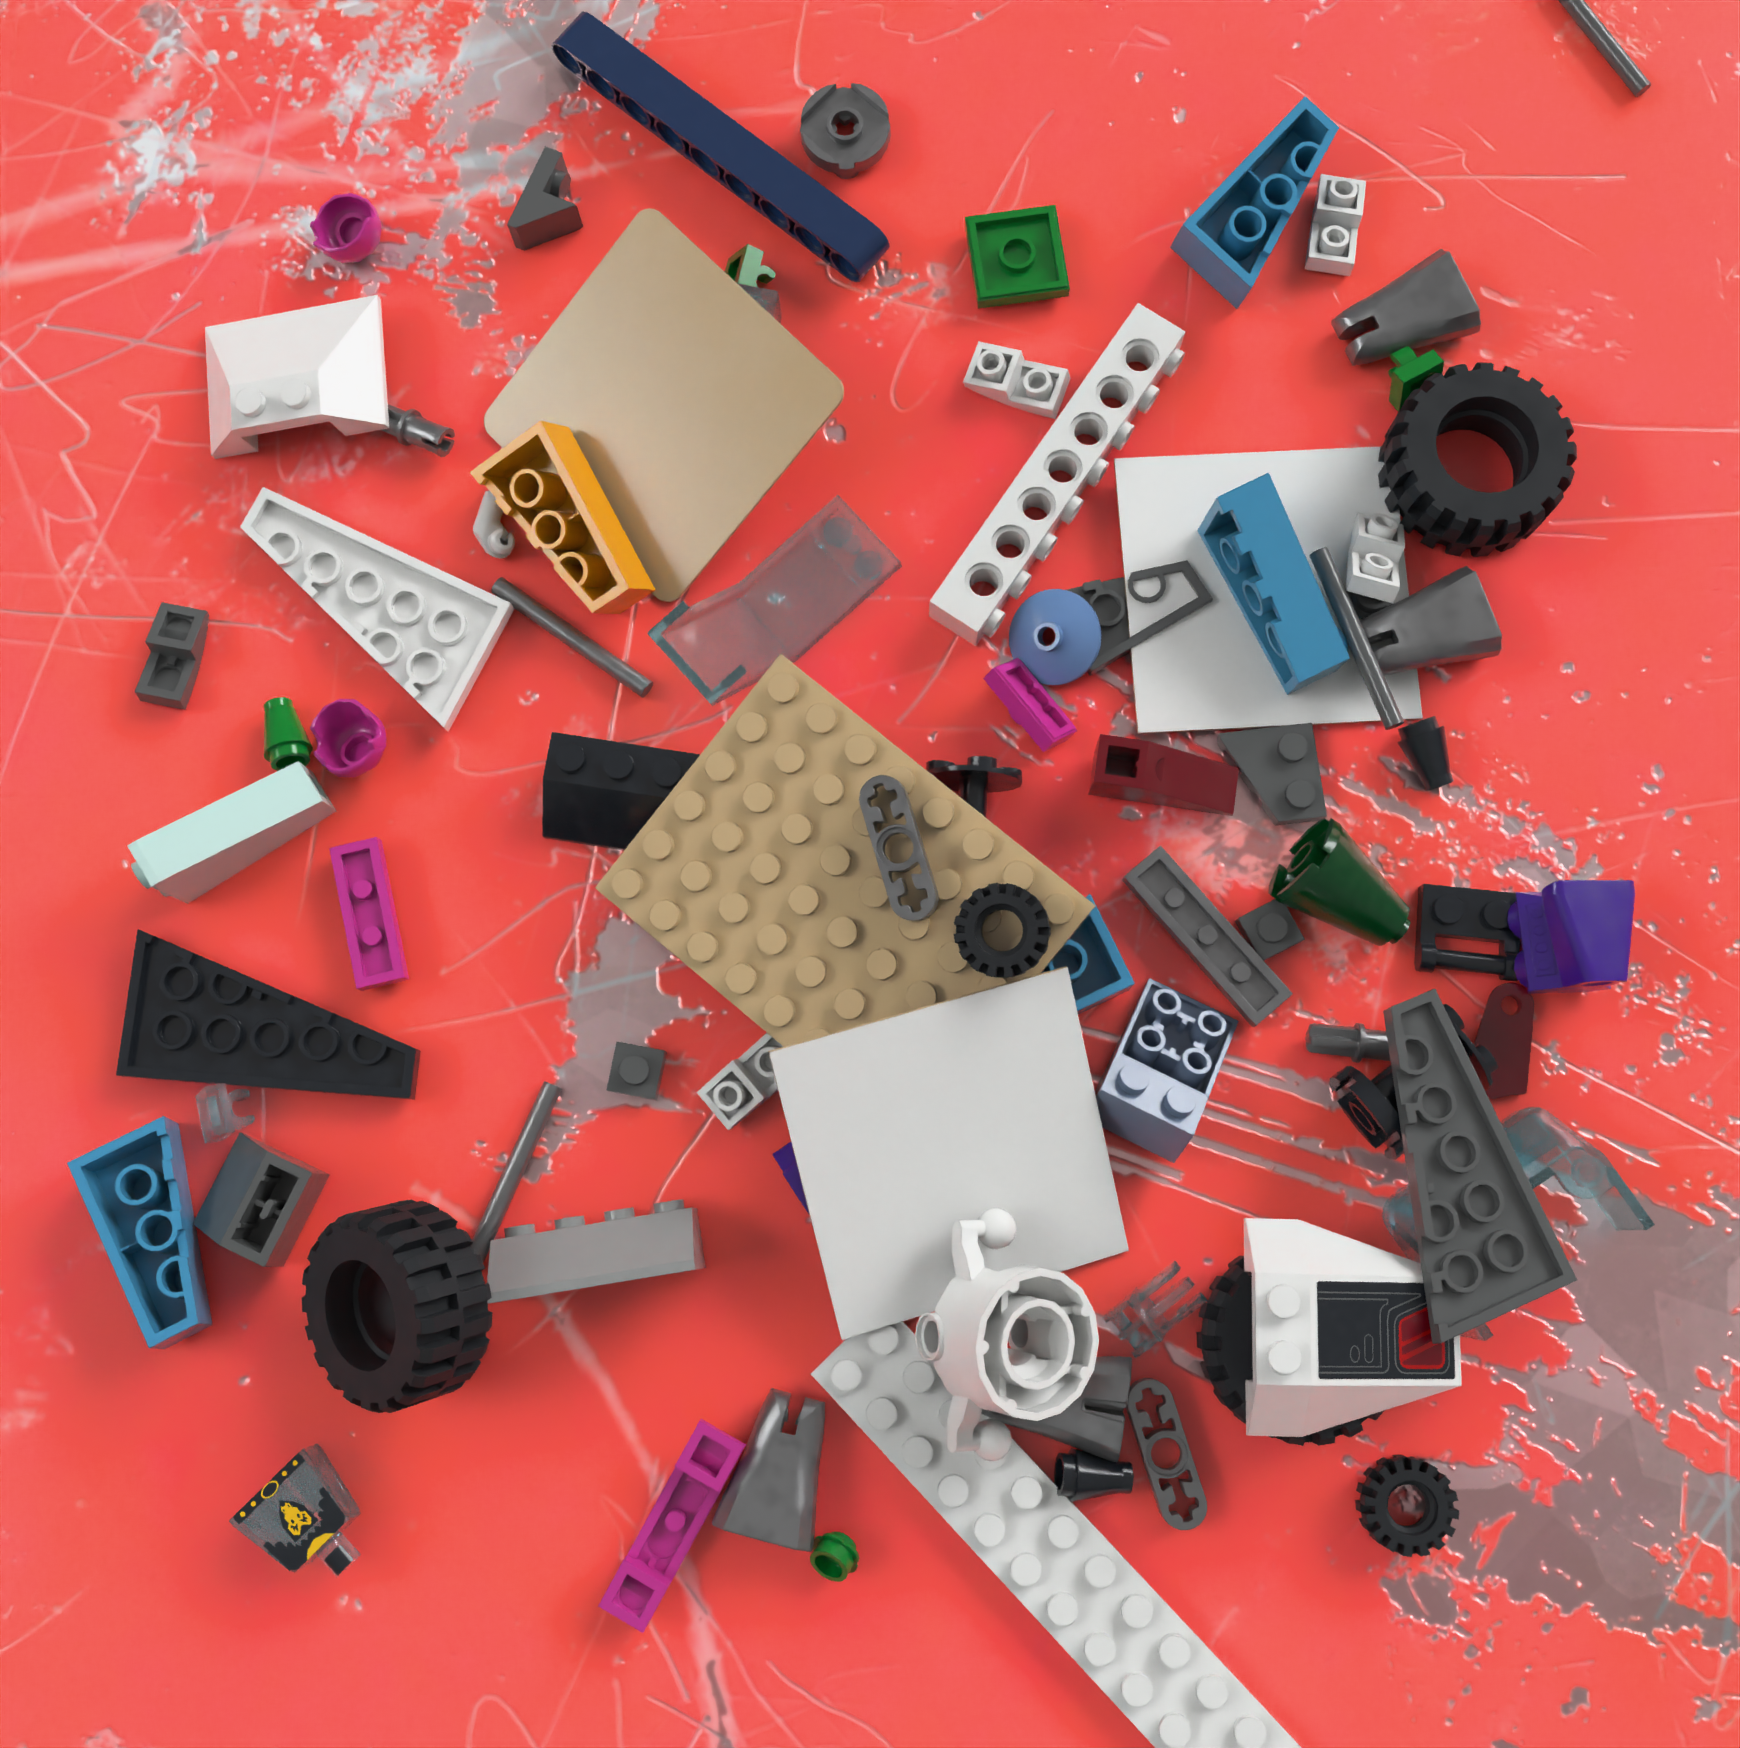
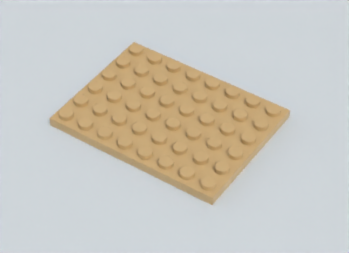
(774, 886)

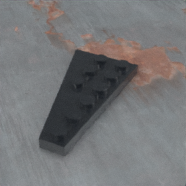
(219, 1026)

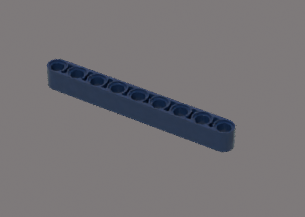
(721, 147)

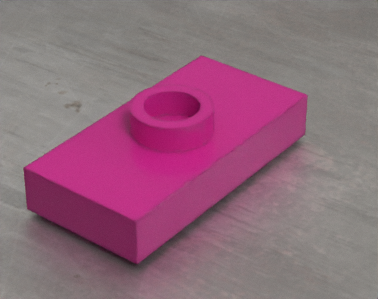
(1030, 704)

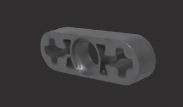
(899, 808)
(1190, 1487)

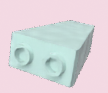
(229, 833)

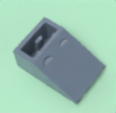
(1163, 1070)

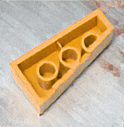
(566, 515)

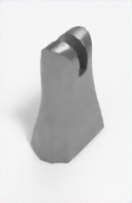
(1413, 311)
(1436, 625)
(1095, 1418)
(777, 1477)

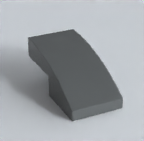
(175, 656)

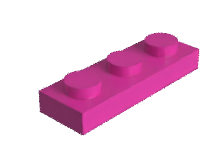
(369, 914)

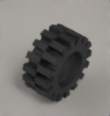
(970, 935)
(1438, 1505)

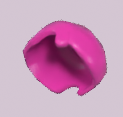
(347, 228)
(348, 738)

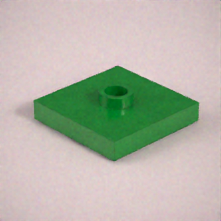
(1016, 256)

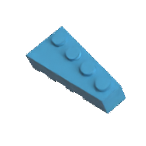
(1273, 583)
(145, 1221)

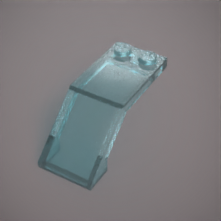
(779, 605)

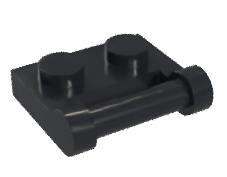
(1465, 916)

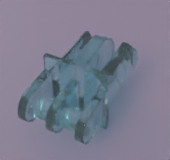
(1150, 1311)

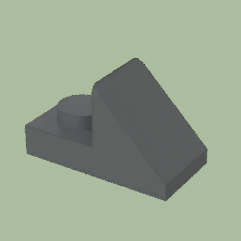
(541, 208)

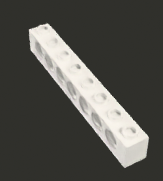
(1141, 339)

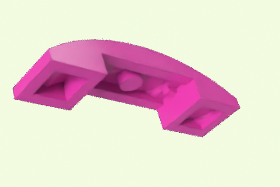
(672, 1525)

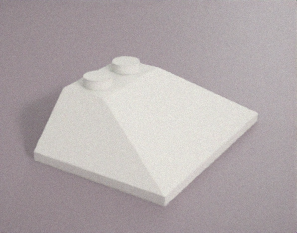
(296, 373)

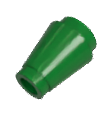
(284, 735)

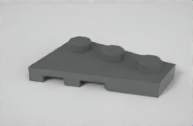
(1109, 603)

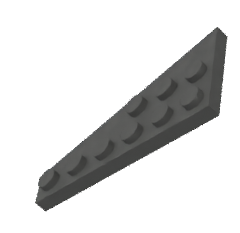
(1472, 1205)

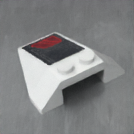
(1335, 1330)

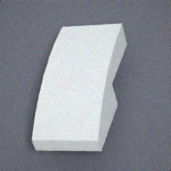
(1335, 225)
(1019, 383)
(1374, 557)
(742, 1084)

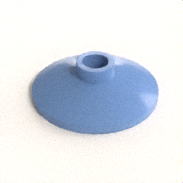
(1075, 631)

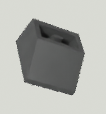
(260, 1202)

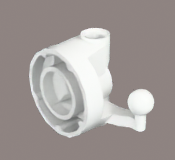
(981, 1311)

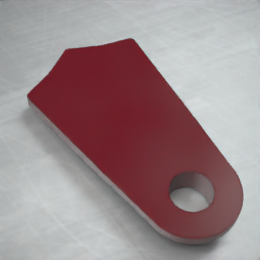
(1508, 1039)

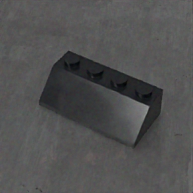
(605, 789)

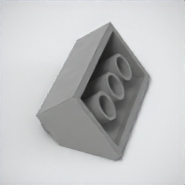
(595, 1253)

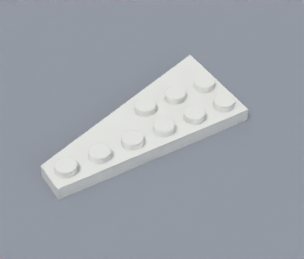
(403, 612)

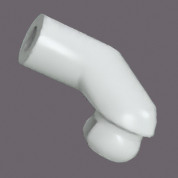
(489, 529)

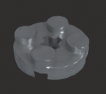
(852, 152)

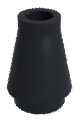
(1427, 752)
(1090, 1476)

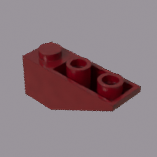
(1161, 776)

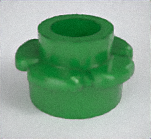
(834, 1556)

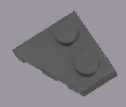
(1281, 769)

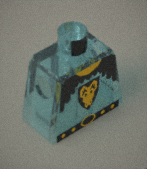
(302, 1515)

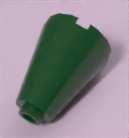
(1340, 886)

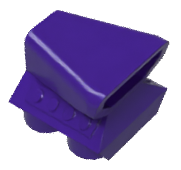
(1573, 935)

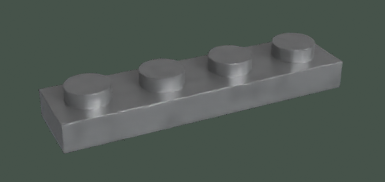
(1207, 936)

